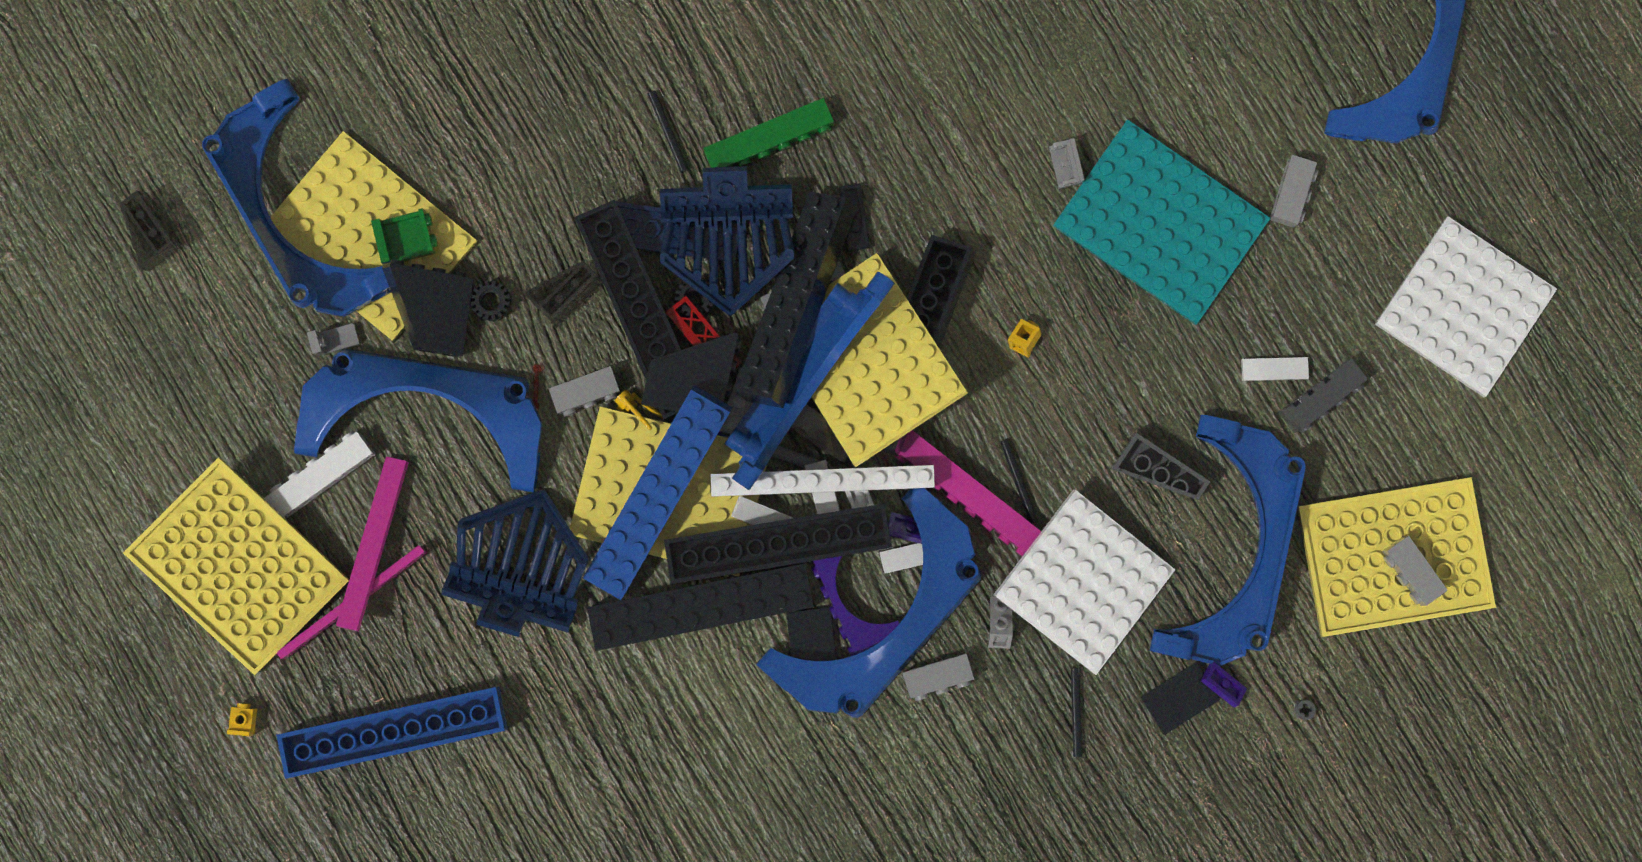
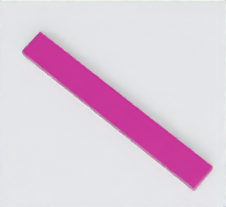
(372, 544)
(333, 615)

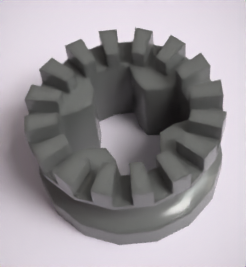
(1310, 714)

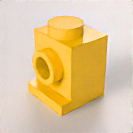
(1024, 329)
(247, 728)

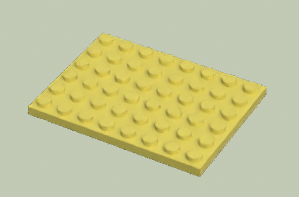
(333, 212)
(886, 376)
(616, 462)
(1347, 565)
(236, 566)

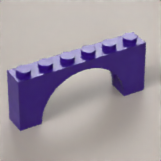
(859, 633)

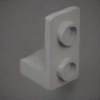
(333, 339)
(1000, 624)

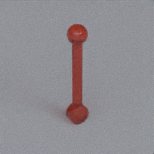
(537, 369)

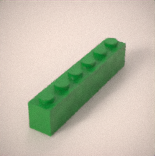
(770, 136)

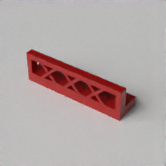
(687, 330)

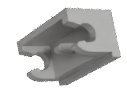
(1066, 163)

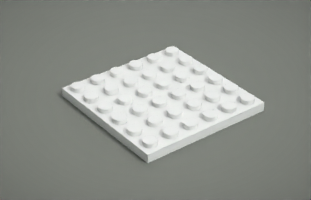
(1466, 306)
(1084, 582)

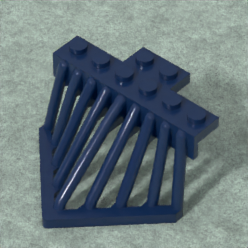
(727, 198)
(508, 601)

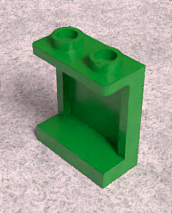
(404, 237)

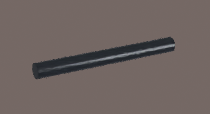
(668, 131)
(1019, 481)
(1076, 712)

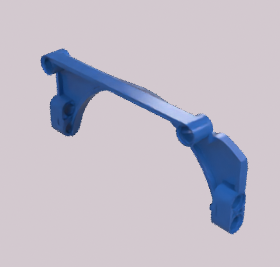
(1418, 98)
(239, 163)
(835, 327)
(485, 394)
(1276, 495)
(863, 677)

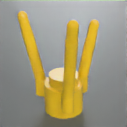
(627, 402)

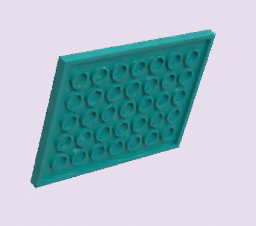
(1161, 222)

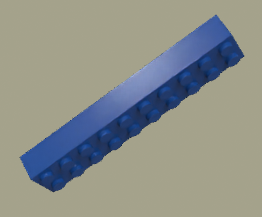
(657, 492)
(392, 732)

